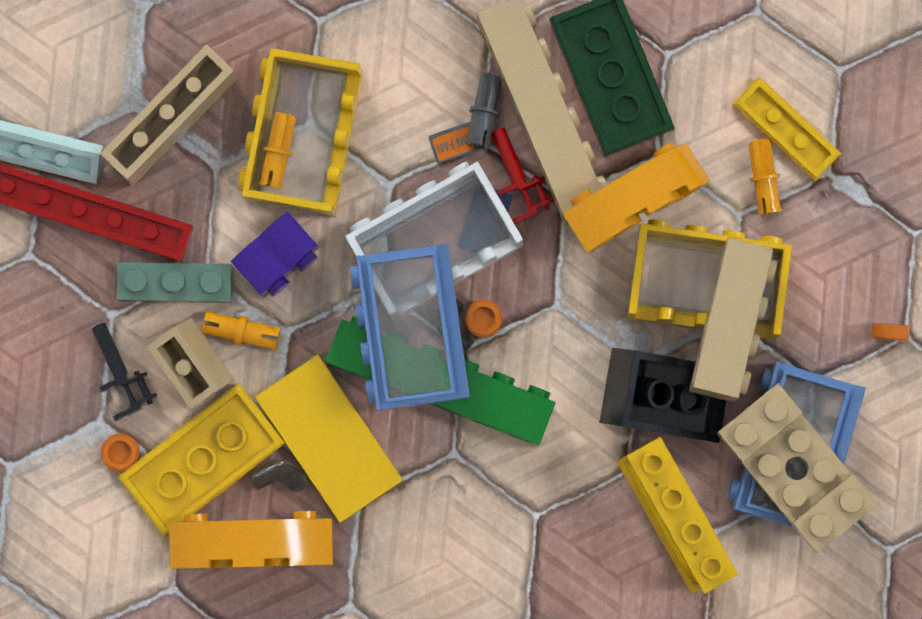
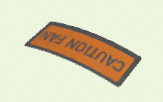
(451, 142)

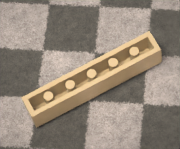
(539, 102)

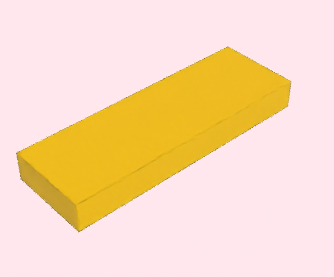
(786, 129)

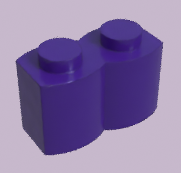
(276, 255)

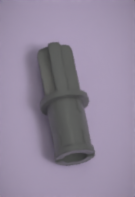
(484, 112)

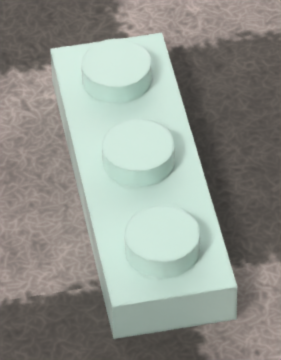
(50, 152)

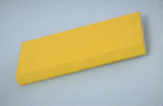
(329, 438)
(202, 459)

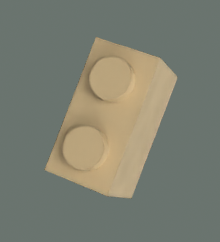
(190, 363)

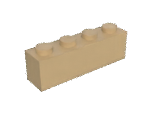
(169, 115)
(732, 319)

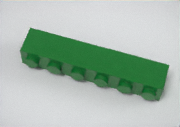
(491, 400)

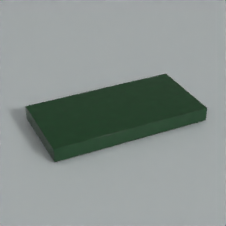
(611, 75)

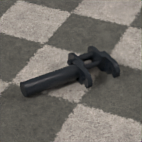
(120, 373)

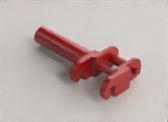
(518, 177)

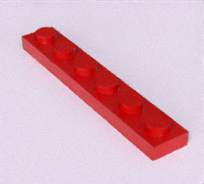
(94, 213)

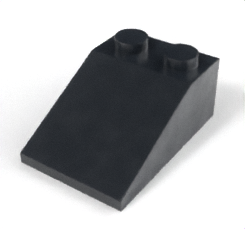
(654, 396)

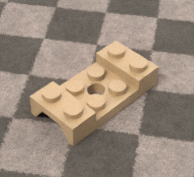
(828, 495)

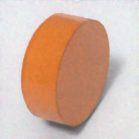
(483, 319)
(890, 331)
(120, 452)

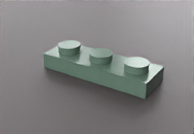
(174, 282)

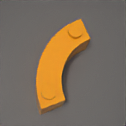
(646, 189)
(250, 542)

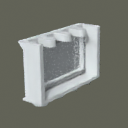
(455, 212)

